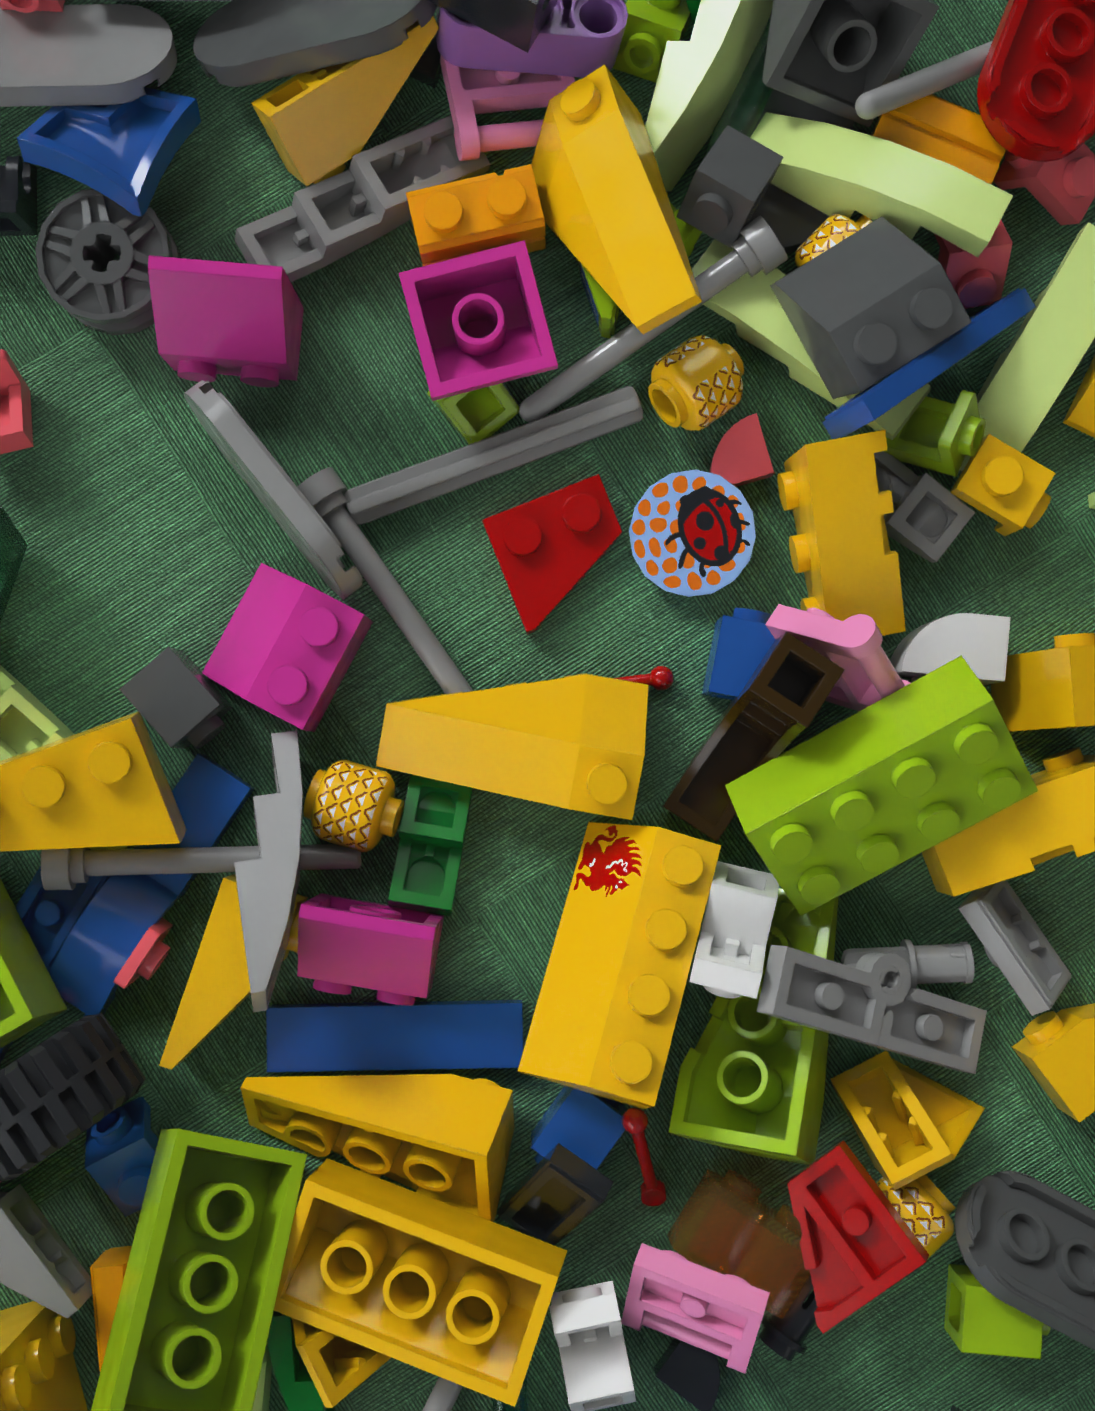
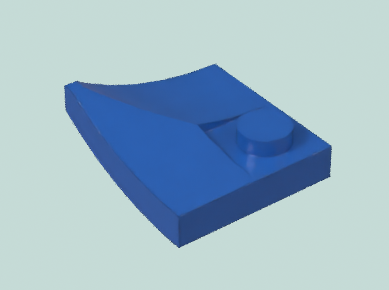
(114, 147)

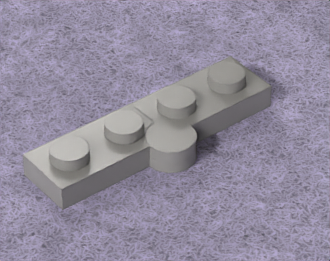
(872, 1006)

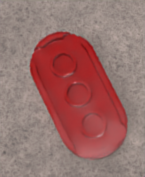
(1041, 78)

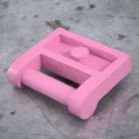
(494, 91)
(849, 644)
(694, 1305)

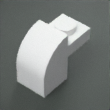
(976, 637)
(735, 931)
(592, 1347)

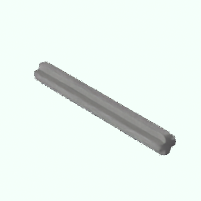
(494, 455)

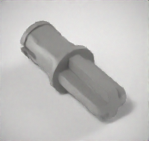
(926, 962)

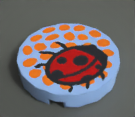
(692, 533)

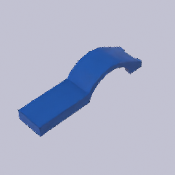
(130, 904)

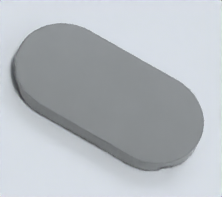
(83, 55)
(273, 487)

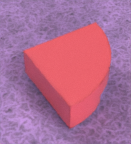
(742, 453)

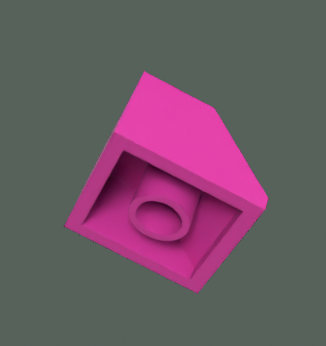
(226, 319)
(478, 320)
(287, 647)
(368, 947)

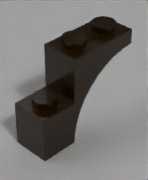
(752, 731)

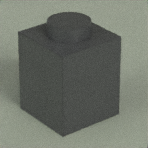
(729, 186)
(178, 700)

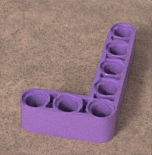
(571, 43)

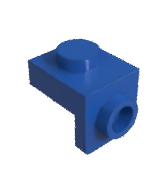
(122, 1154)

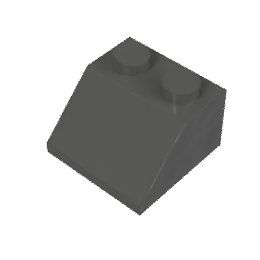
(841, 48)
(869, 306)

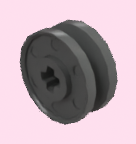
(84, 236)

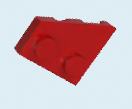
(552, 545)
(849, 1235)

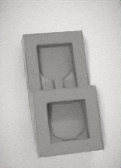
(924, 511)

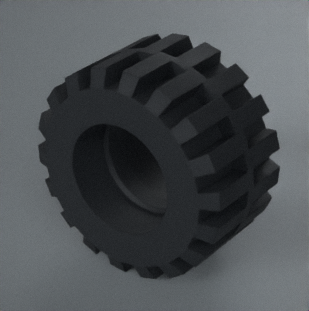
(62, 1091)

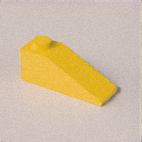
(332, 111)
(217, 977)
(1062, 1057)

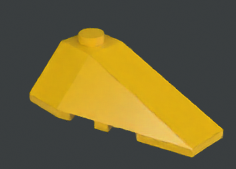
(610, 201)
(541, 741)
(422, 1130)

